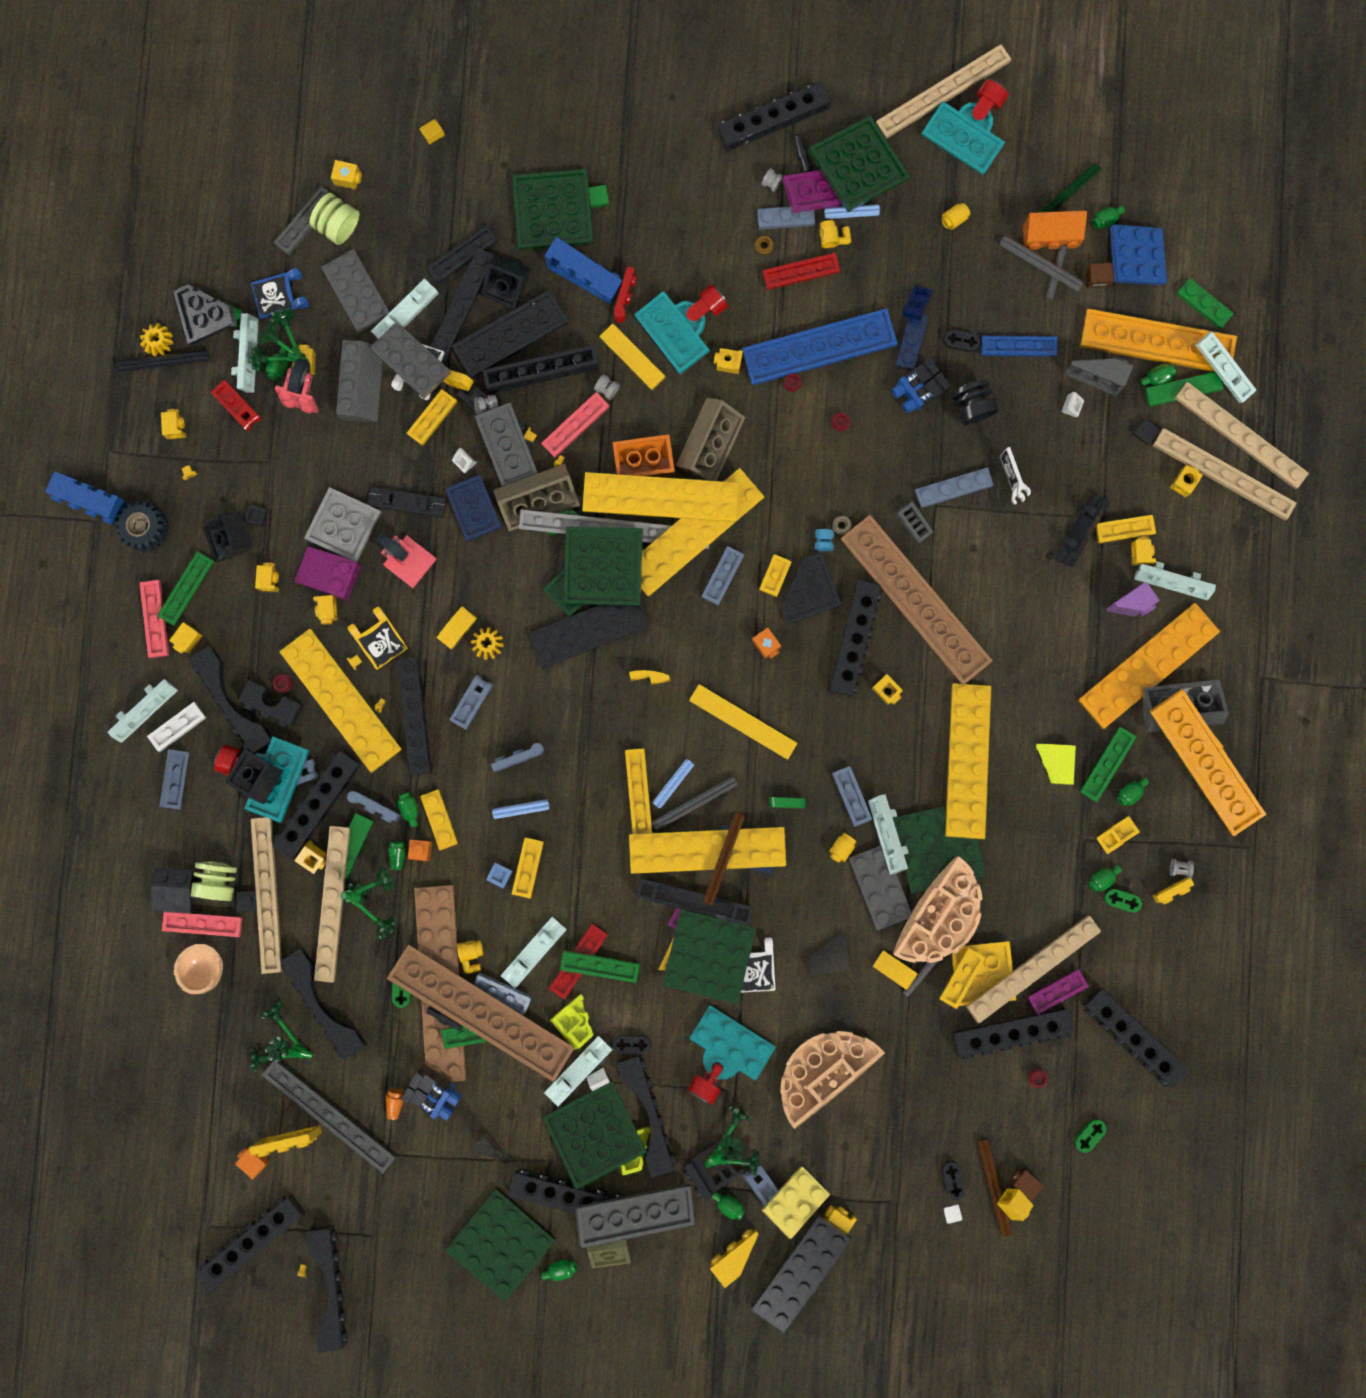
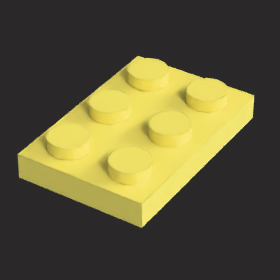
(795, 1202)

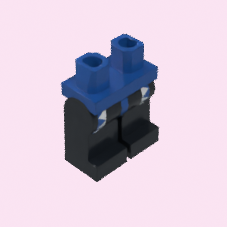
(914, 389)
(431, 1092)

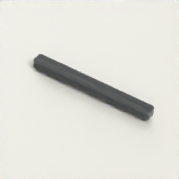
(1041, 263)
(694, 803)

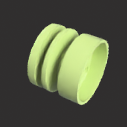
(334, 218)
(213, 881)

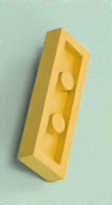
(432, 417)
(1125, 529)
(439, 819)
(527, 868)
(962, 978)

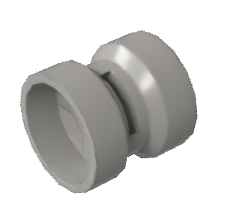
(606, 386)
(483, 404)

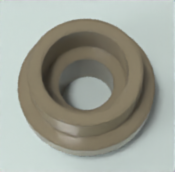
(846, 521)

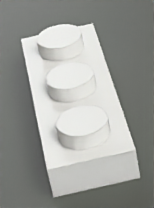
(177, 726)

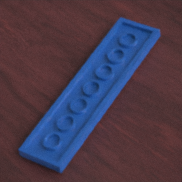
(819, 346)

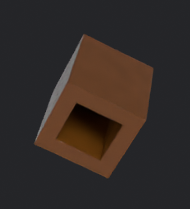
(1100, 275)
(1026, 1183)

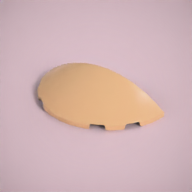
(943, 916)
(823, 1070)

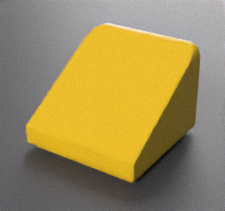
(432, 131)

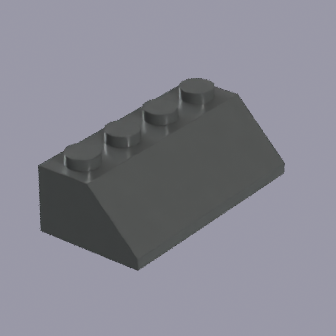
(359, 382)
(1205, 696)

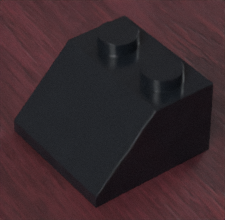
(505, 281)
(227, 536)
(254, 776)
(172, 890)

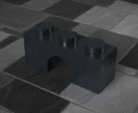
(255, 697)

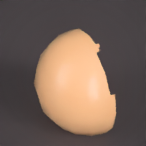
(198, 969)

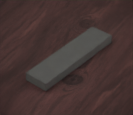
(299, 226)

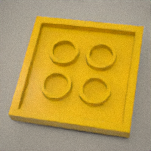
(994, 968)
(283, 1142)

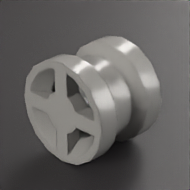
(772, 180)

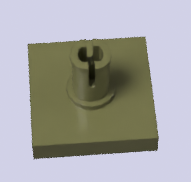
(609, 1254)

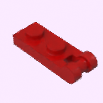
(624, 294)
(235, 404)

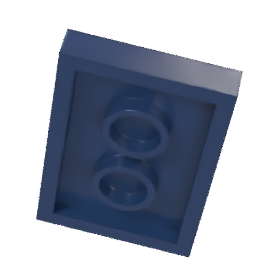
(473, 508)

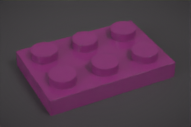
(809, 192)

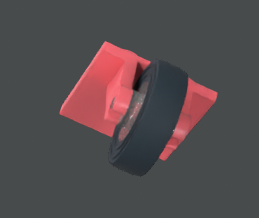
(298, 382)
(405, 558)

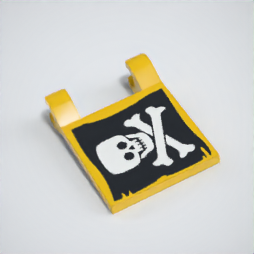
(380, 642)

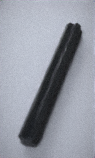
(163, 360)

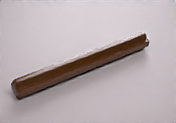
(723, 858)
(994, 1186)

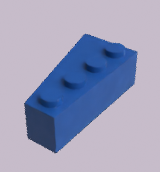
(582, 271)
(86, 497)

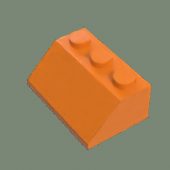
(1054, 229)
(644, 457)

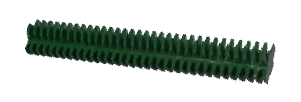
(1072, 188)

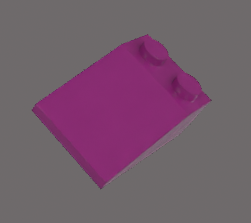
(327, 573)

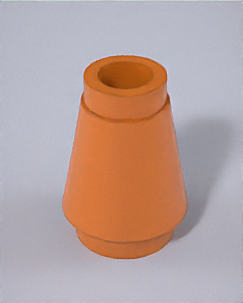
(394, 1103)

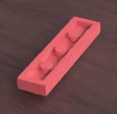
(575, 425)
(154, 627)
(202, 924)

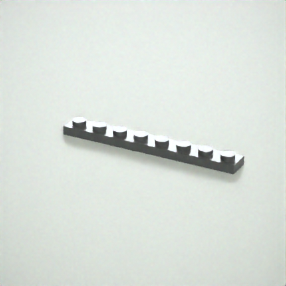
(329, 1116)

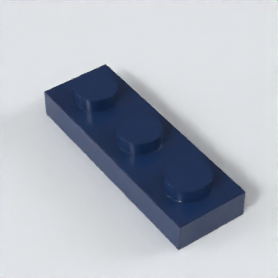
(911, 343)

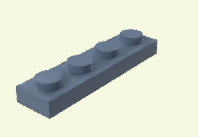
(954, 488)

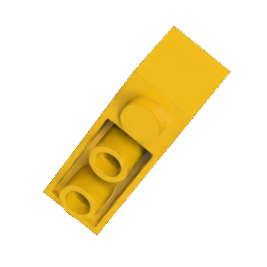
(731, 1263)

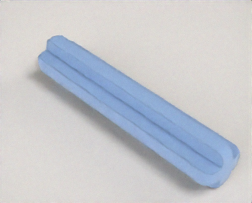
(863, 210)
(673, 783)
(520, 809)

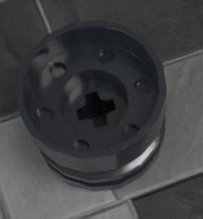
(974, 400)

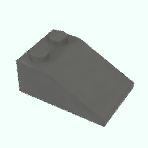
(1103, 374)

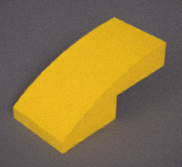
(457, 627)
(655, 677)
(1117, 834)
(895, 970)

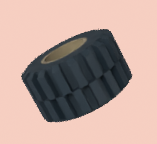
(142, 526)

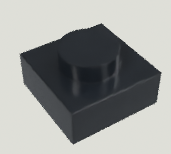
(246, 901)

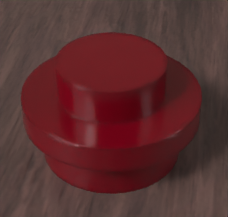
(792, 382)
(840, 421)
(282, 683)
(1038, 1078)

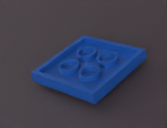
(1138, 255)

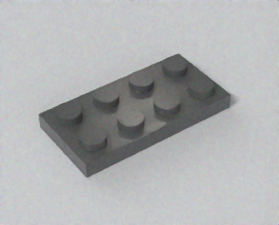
(355, 290)
(410, 360)
(506, 444)
(879, 888)

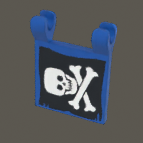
(276, 293)

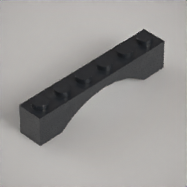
(211, 669)
(693, 902)
(301, 970)
(633, 1075)
(323, 1249)

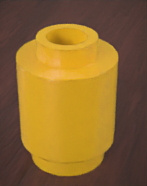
(955, 216)
(842, 848)

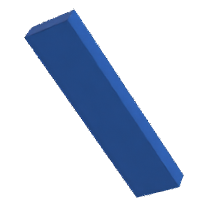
(1019, 346)

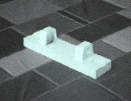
(407, 308)
(247, 340)
(1225, 367)
(1187, 585)
(142, 711)
(887, 834)
(533, 952)
(578, 1070)

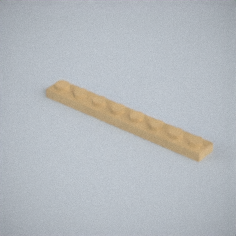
(943, 91)
(1241, 435)
(1224, 474)
(266, 895)
(332, 904)
(1033, 969)

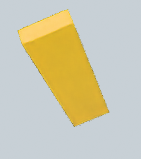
(632, 356)

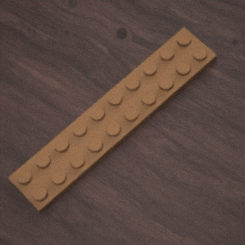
(916, 600)
(439, 942)
(480, 1013)

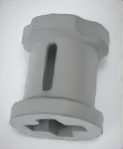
(1188, 871)

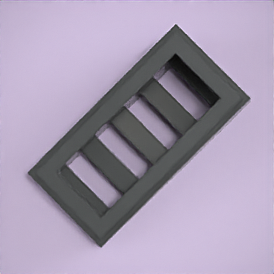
(908, 525)

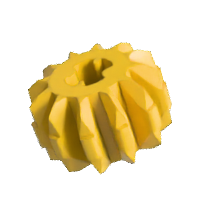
(156, 332)
(483, 638)

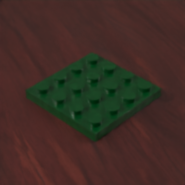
(858, 164)
(552, 207)
(603, 565)
(930, 849)
(709, 956)
(594, 1135)
(500, 1245)

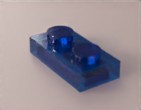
(917, 302)

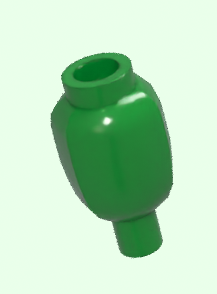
(1106, 217)
(277, 369)
(1159, 375)
(1132, 792)
(408, 808)
(1104, 879)
(729, 1205)
(560, 1270)

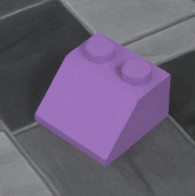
(1138, 601)

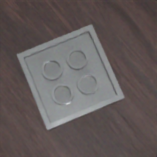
(342, 525)

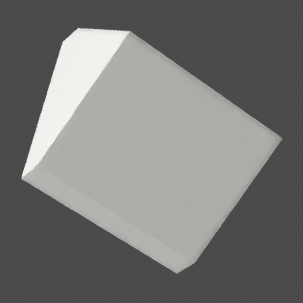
(1073, 404)
(463, 460)
(597, 1079)

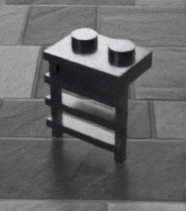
(701, 1177)

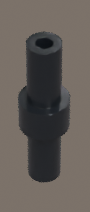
(802, 153)
(443, 1019)

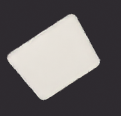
(952, 1214)

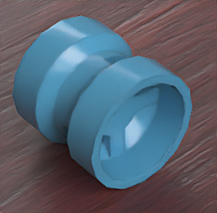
(824, 540)

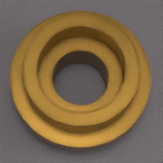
(764, 240)

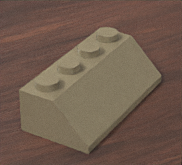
(710, 440)
(543, 492)

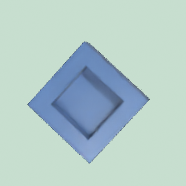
(499, 875)

